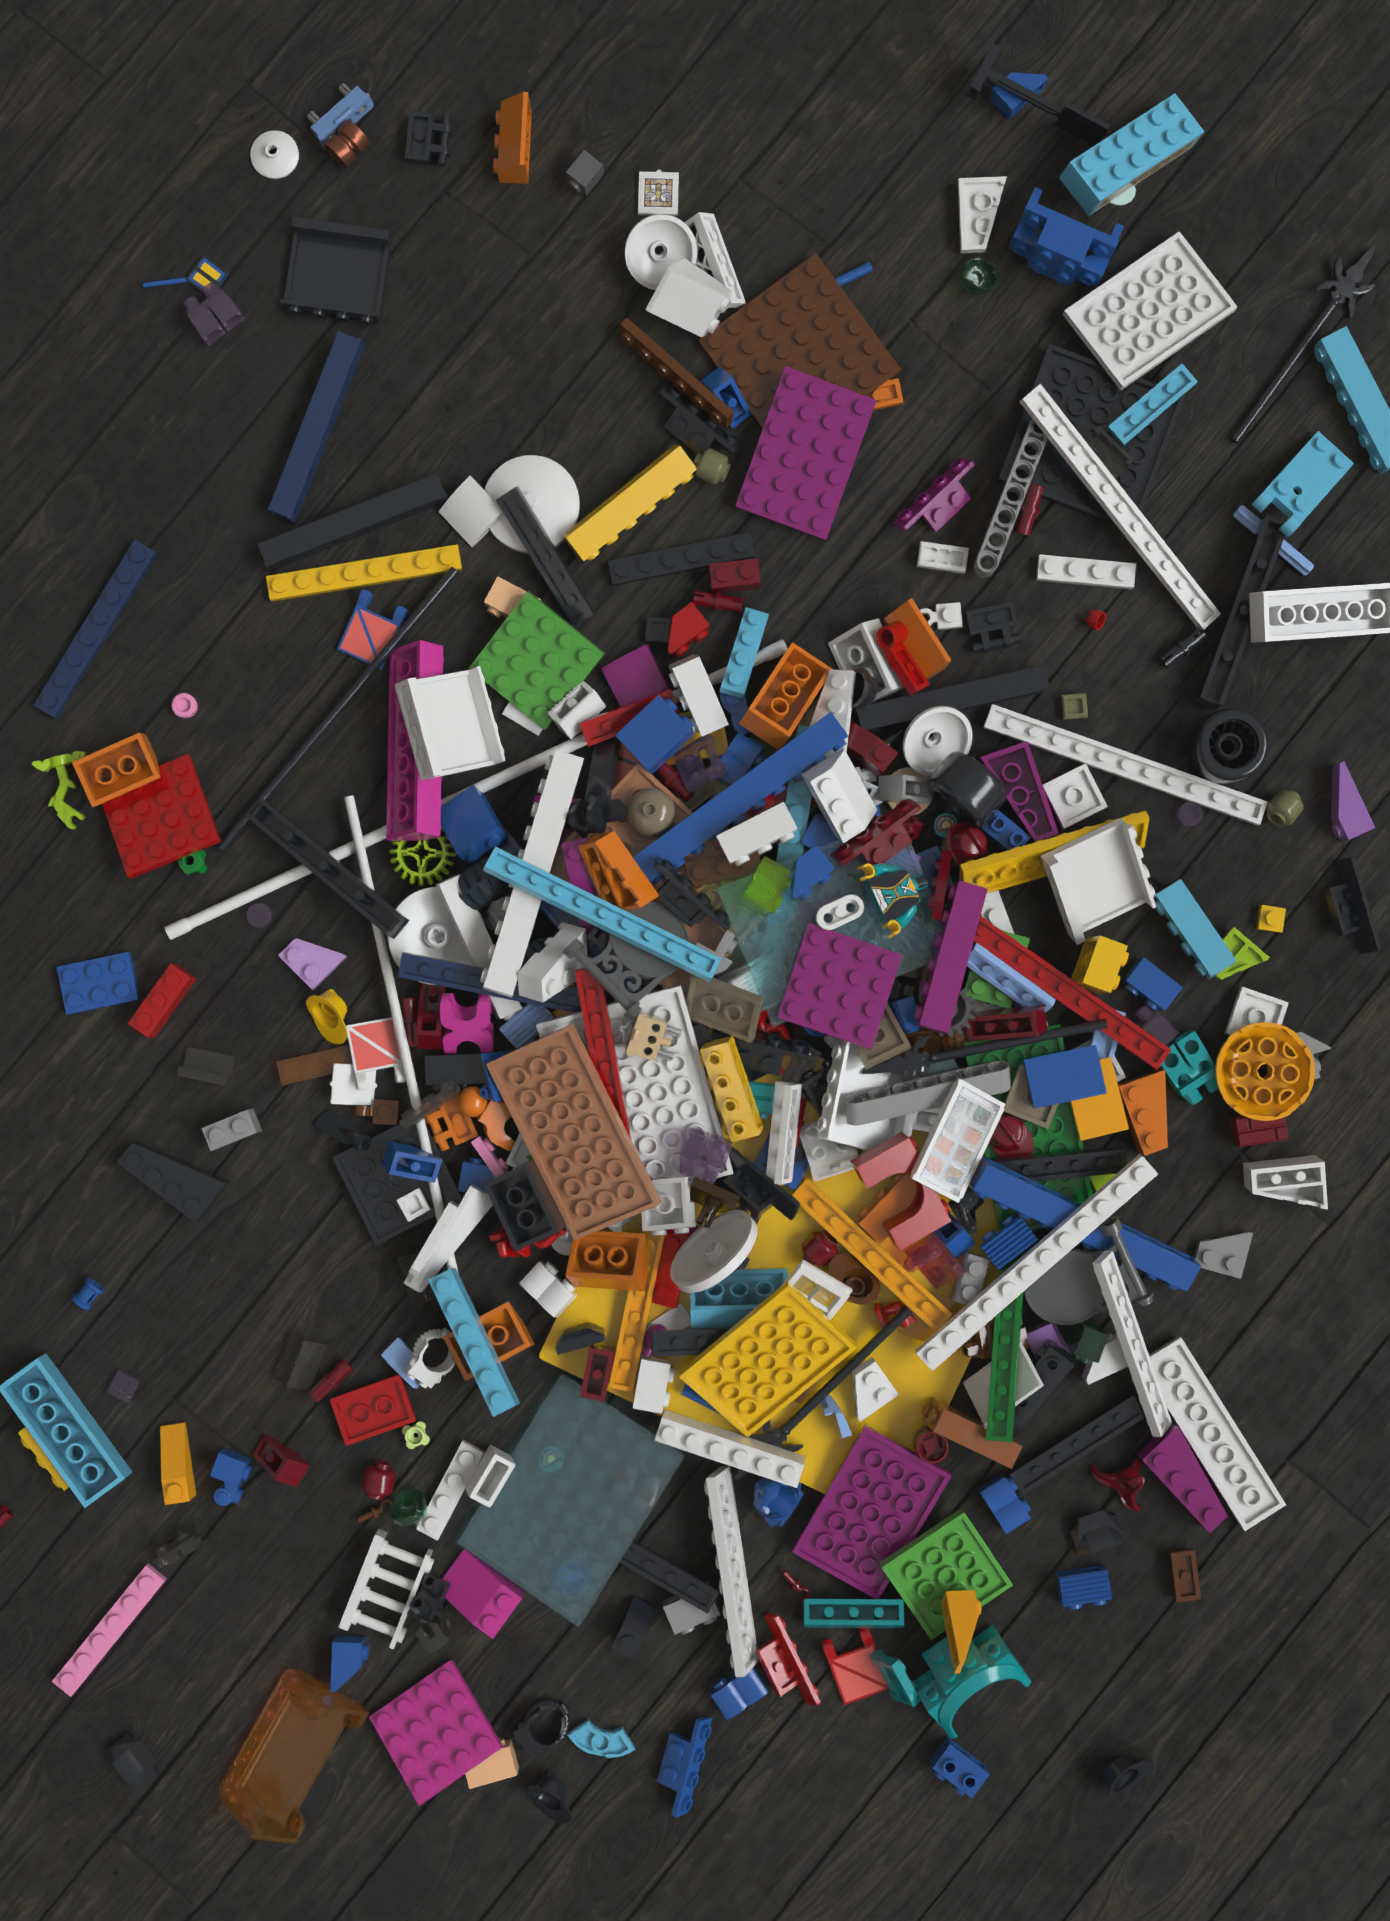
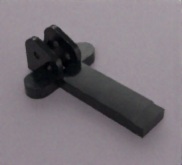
(598, 809)

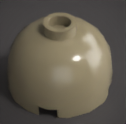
(651, 812)

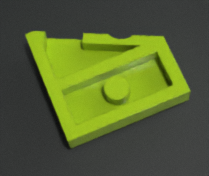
(1244, 952)

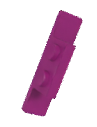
(940, 500)

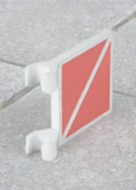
(373, 1048)

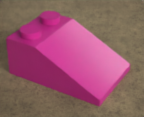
(481, 1593)

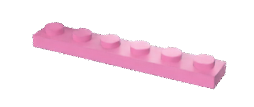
(109, 1630)

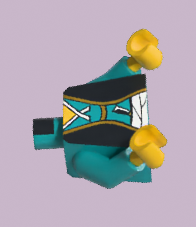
(893, 894)

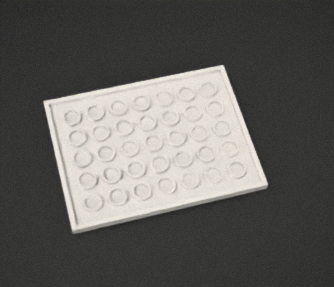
(661, 1093)

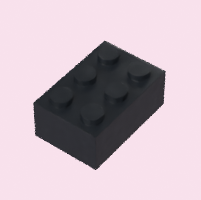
(524, 1205)

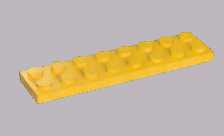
(1025, 862)

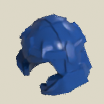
(776, 1500)

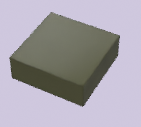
(1074, 706)

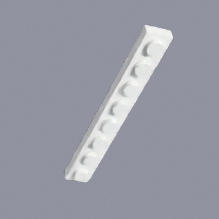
(1132, 1343)

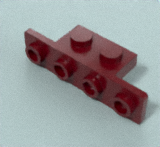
(880, 839)

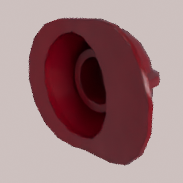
(966, 843)
(1011, 1137)

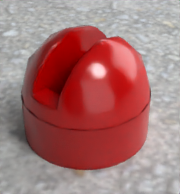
(1096, 619)

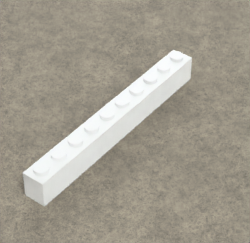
(540, 851)

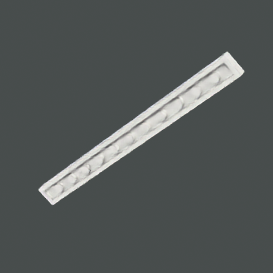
(1119, 507)
(1125, 765)
(1036, 1262)

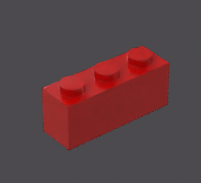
(162, 1000)

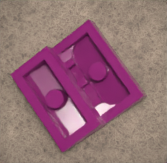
(635, 676)

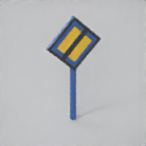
(200, 276)

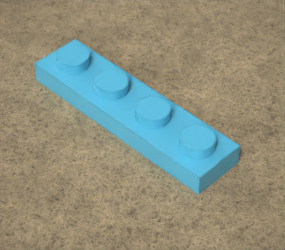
(1152, 405)
(744, 653)

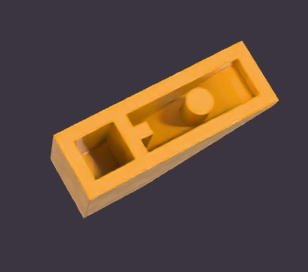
(176, 1464)
(960, 1618)

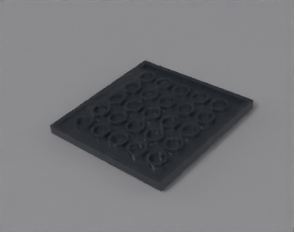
(1089, 401)

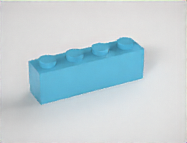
(1194, 929)

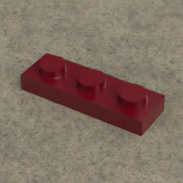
(939, 884)

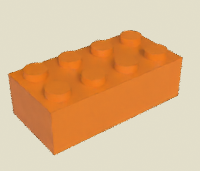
(785, 696)

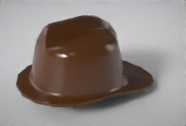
(855, 1275)

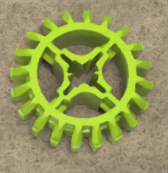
(422, 864)

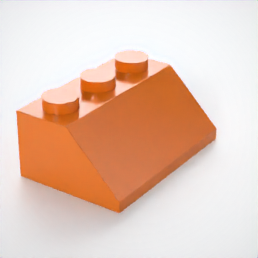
(513, 139)
(921, 639)
(117, 769)
(609, 1261)
(505, 1332)

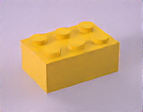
(1100, 964)

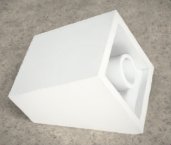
(690, 298)

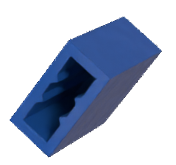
(656, 733)
(471, 824)

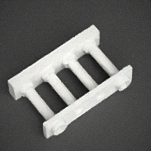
(371, 1570)

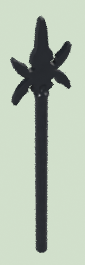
(1344, 288)
(914, 1061)
(780, 1434)

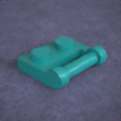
(894, 1674)

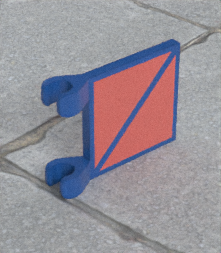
(368, 631)

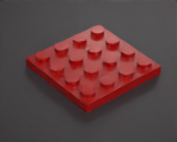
(162, 819)

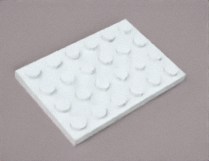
(1149, 310)

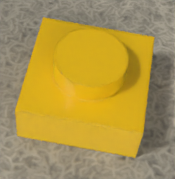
(1270, 918)

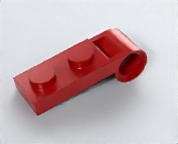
(900, 658)

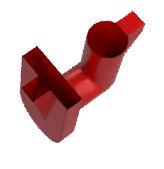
(504, 1249)
(883, 1313)

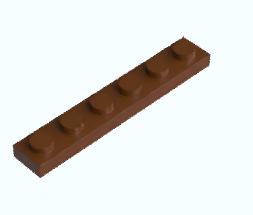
(676, 373)

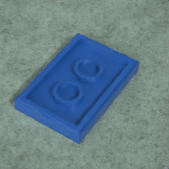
(1064, 1076)

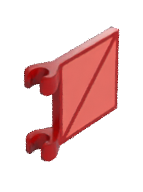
(854, 1670)

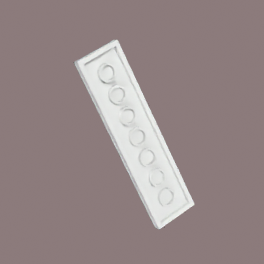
(1214, 1435)
(732, 1570)

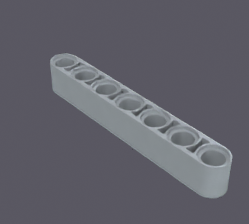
(1007, 507)
(922, 1093)

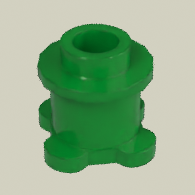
(198, 864)

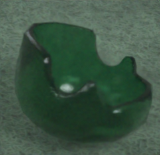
(978, 276)
(408, 1507)

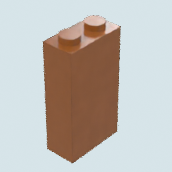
(968, 1432)

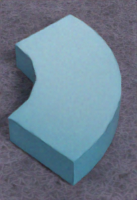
(601, 1742)

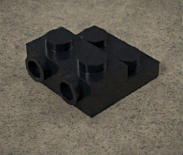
(815, 1085)

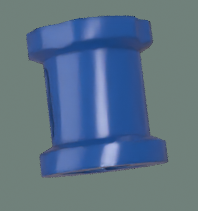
(87, 1294)

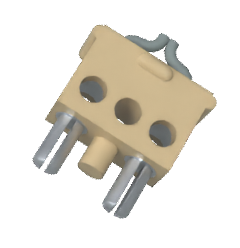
(640, 1033)

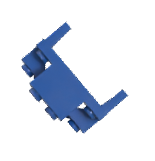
(1062, 245)

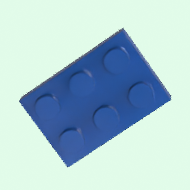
(98, 983)

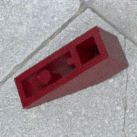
(869, 749)
(429, 1027)

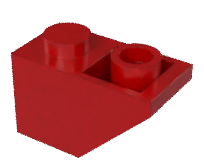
(686, 627)

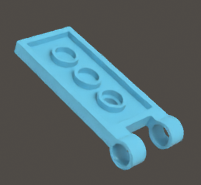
(1311, 474)

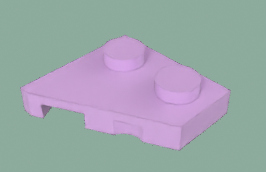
(311, 961)

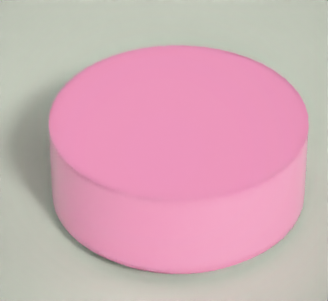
(184, 705)

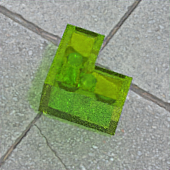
(765, 887)

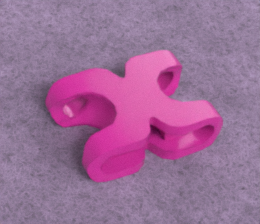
(467, 1023)

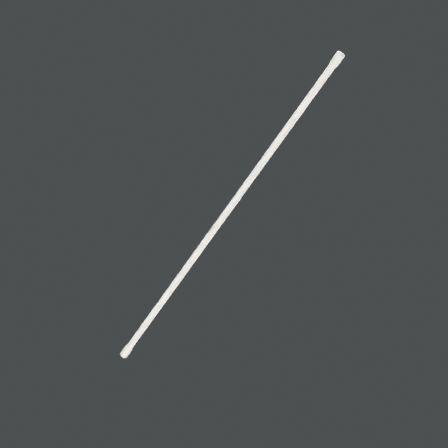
(187, 924)

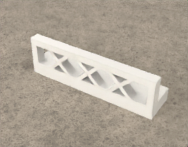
(716, 255)
(783, 1132)

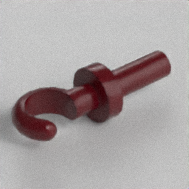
(795, 1585)

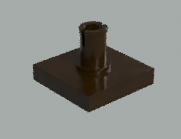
(713, 1200)

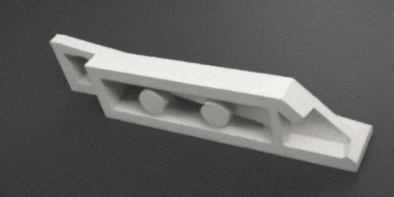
(447, 1236)

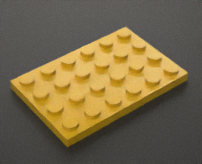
(767, 1359)

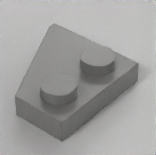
(1224, 1254)

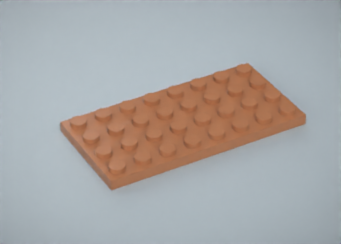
(573, 1132)

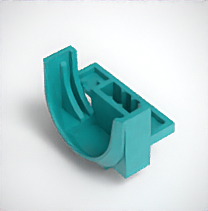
(985, 1663)

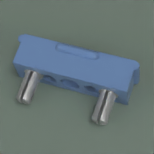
(351, 107)

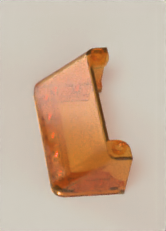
(286, 1755)

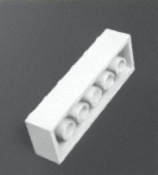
(1319, 612)

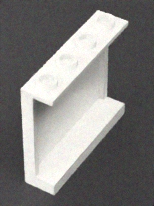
(450, 723)
(1098, 877)
(847, 1078)

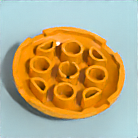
(1288, 1068)

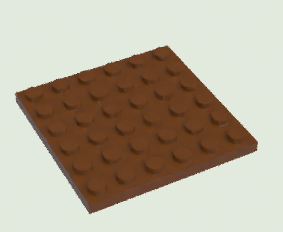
(801, 325)

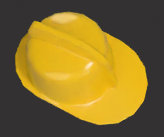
(328, 1013)

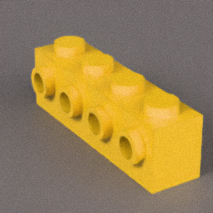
(731, 1089)

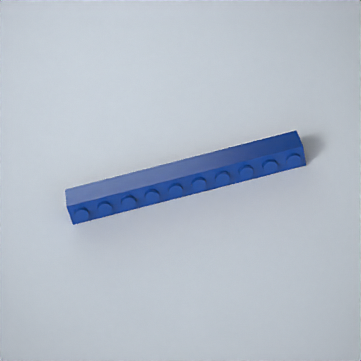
(743, 795)
(1052, 1207)

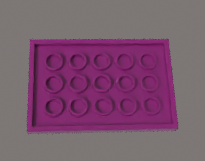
(805, 453)
(870, 1511)

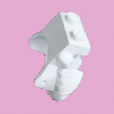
(417, 1369)

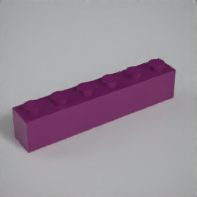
(951, 957)

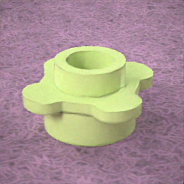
(419, 1428)

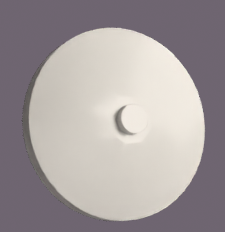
(547, 490)
(429, 929)
(714, 1251)

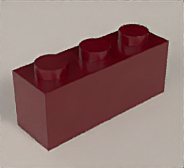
(1007, 1023)

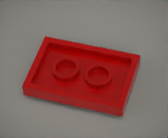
(373, 1409)

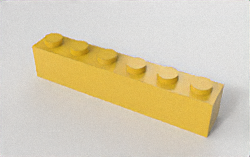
(629, 503)

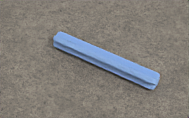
(1286, 551)

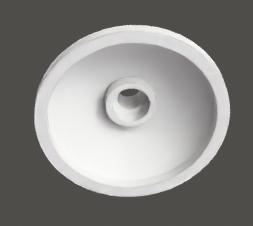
(656, 231)
(950, 735)

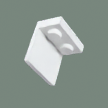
(823, 1156)

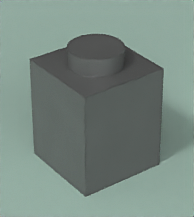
(584, 173)

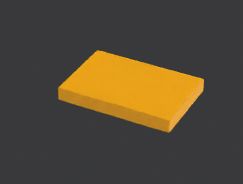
(1100, 1113)

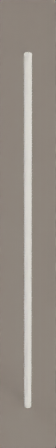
(395, 1009)

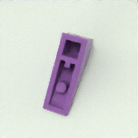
(1347, 807)

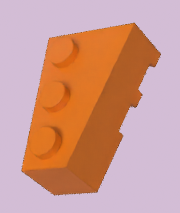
(616, 872)
(1146, 1110)

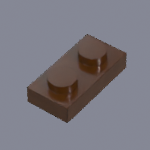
(1184, 1575)

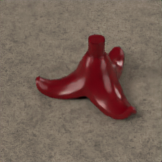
(1126, 1482)

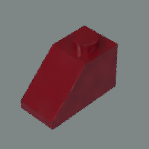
(280, 1461)

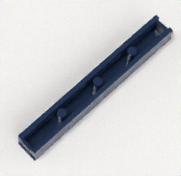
(316, 427)

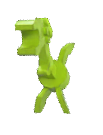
(65, 811)

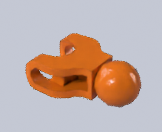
(490, 1113)

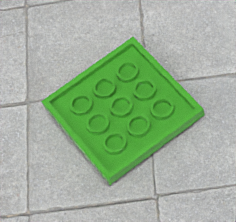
(536, 659)
(944, 1560)

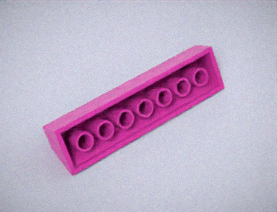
(411, 803)

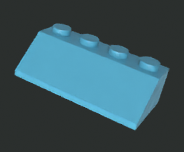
(734, 1297)

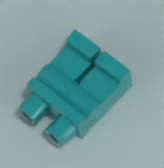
(1189, 1067)

